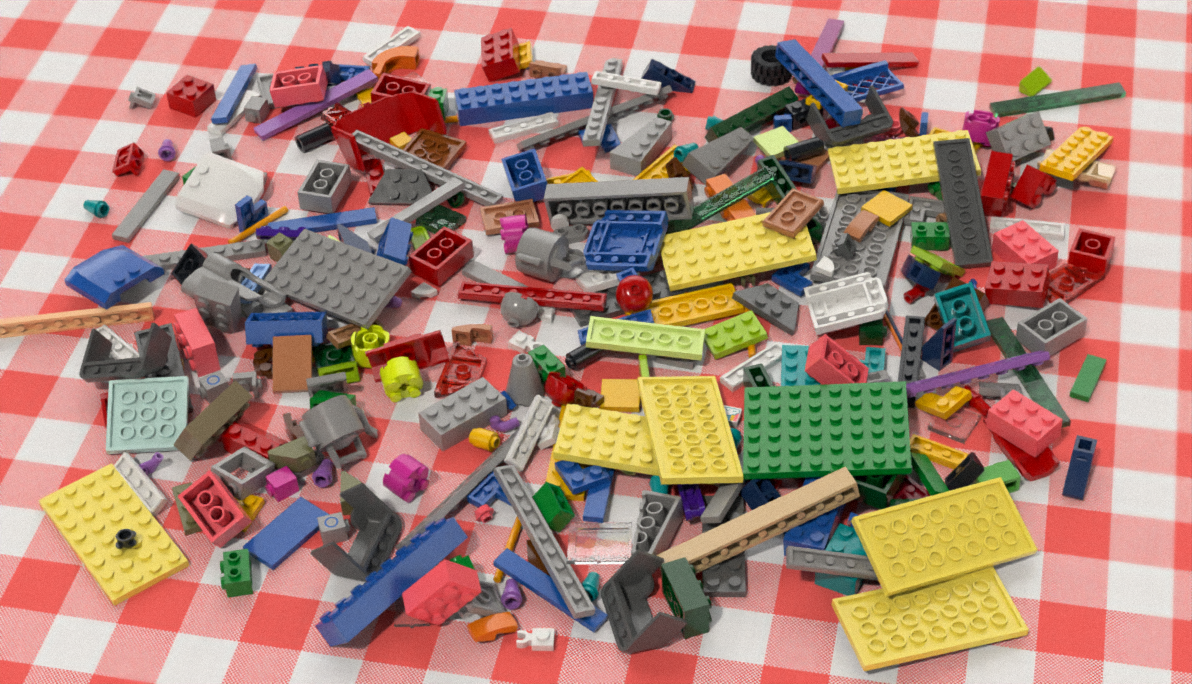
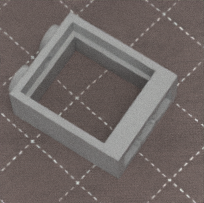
(251, 462)

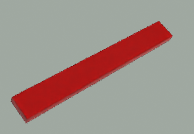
(542, 296)

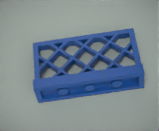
(869, 72)

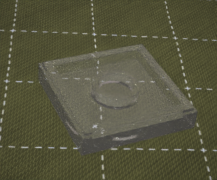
(957, 426)

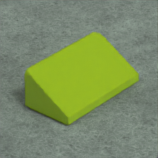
(1034, 82)
(350, 369)

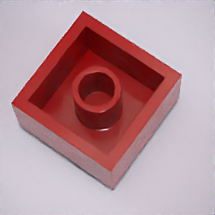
(191, 96)
(1091, 250)

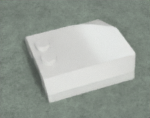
(217, 187)
(846, 302)

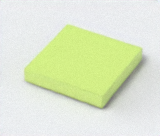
(774, 141)

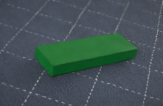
(1088, 378)
(928, 474)

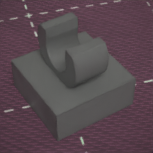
(845, 246)

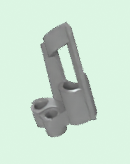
(225, 270)

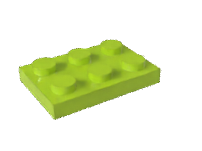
(936, 262)
(734, 334)

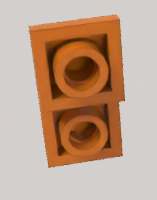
(487, 627)

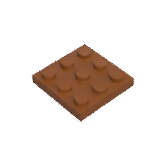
(435, 147)

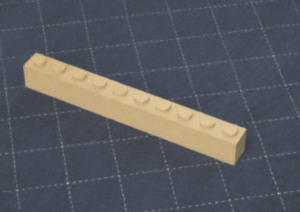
(766, 521)

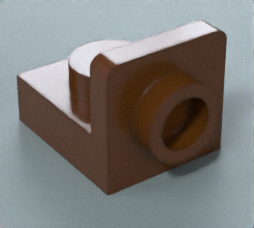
(588, 398)

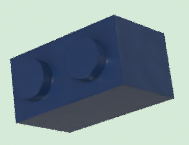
(799, 171)

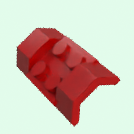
(424, 349)
(1030, 467)

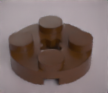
(262, 362)

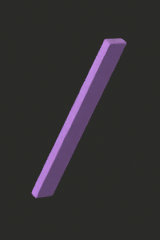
(306, 110)

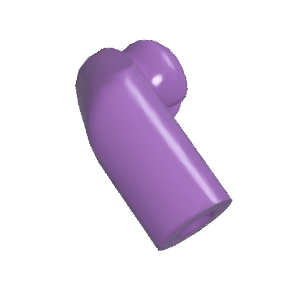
(394, 302)
(503, 426)
(152, 464)

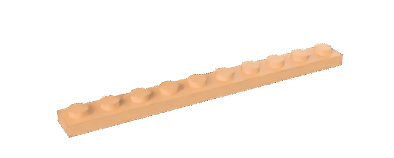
(76, 320)

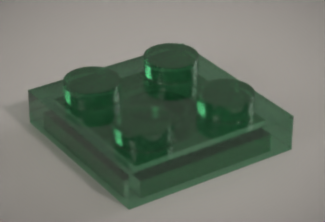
(440, 217)

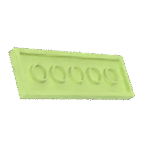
(645, 338)

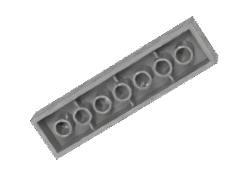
(589, 200)

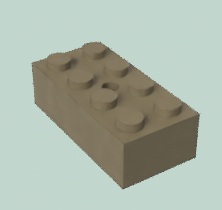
(213, 421)

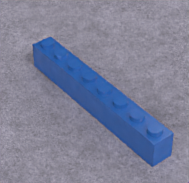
(819, 83)

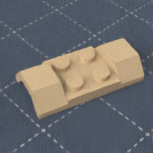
(1097, 173)

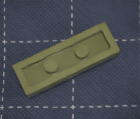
(189, 524)

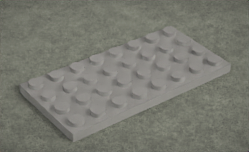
(876, 248)
(337, 278)

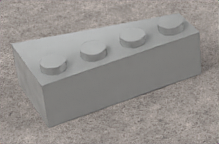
(642, 147)
(717, 155)
(657, 522)

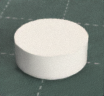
(559, 221)

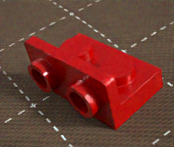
(128, 158)

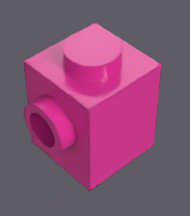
(281, 484)

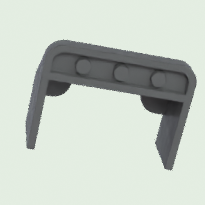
(873, 124)
(99, 367)
(373, 544)
(628, 609)

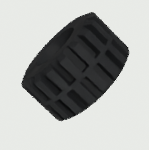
(767, 68)

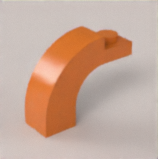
(396, 58)

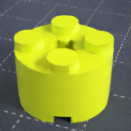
(367, 340)
(401, 379)

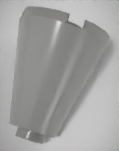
(524, 380)

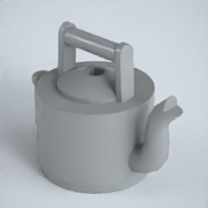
(546, 254)
(334, 426)

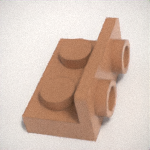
(543, 69)

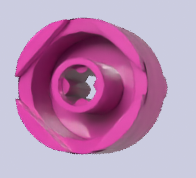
(978, 124)
(513, 230)
(406, 477)

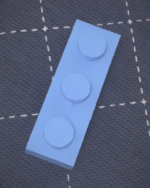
(260, 271)

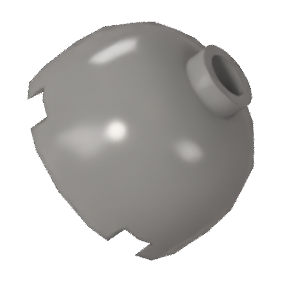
(518, 310)

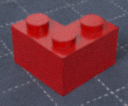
(1032, 185)

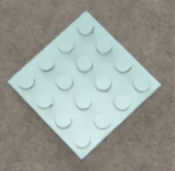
(146, 414)

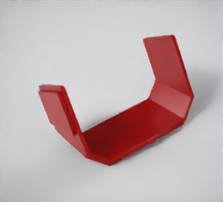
(386, 119)

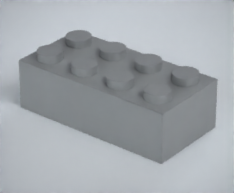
(460, 412)

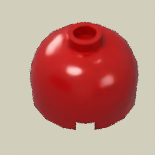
(634, 294)
(561, 389)

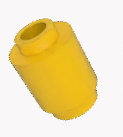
(484, 439)

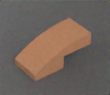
(861, 225)
(472, 332)

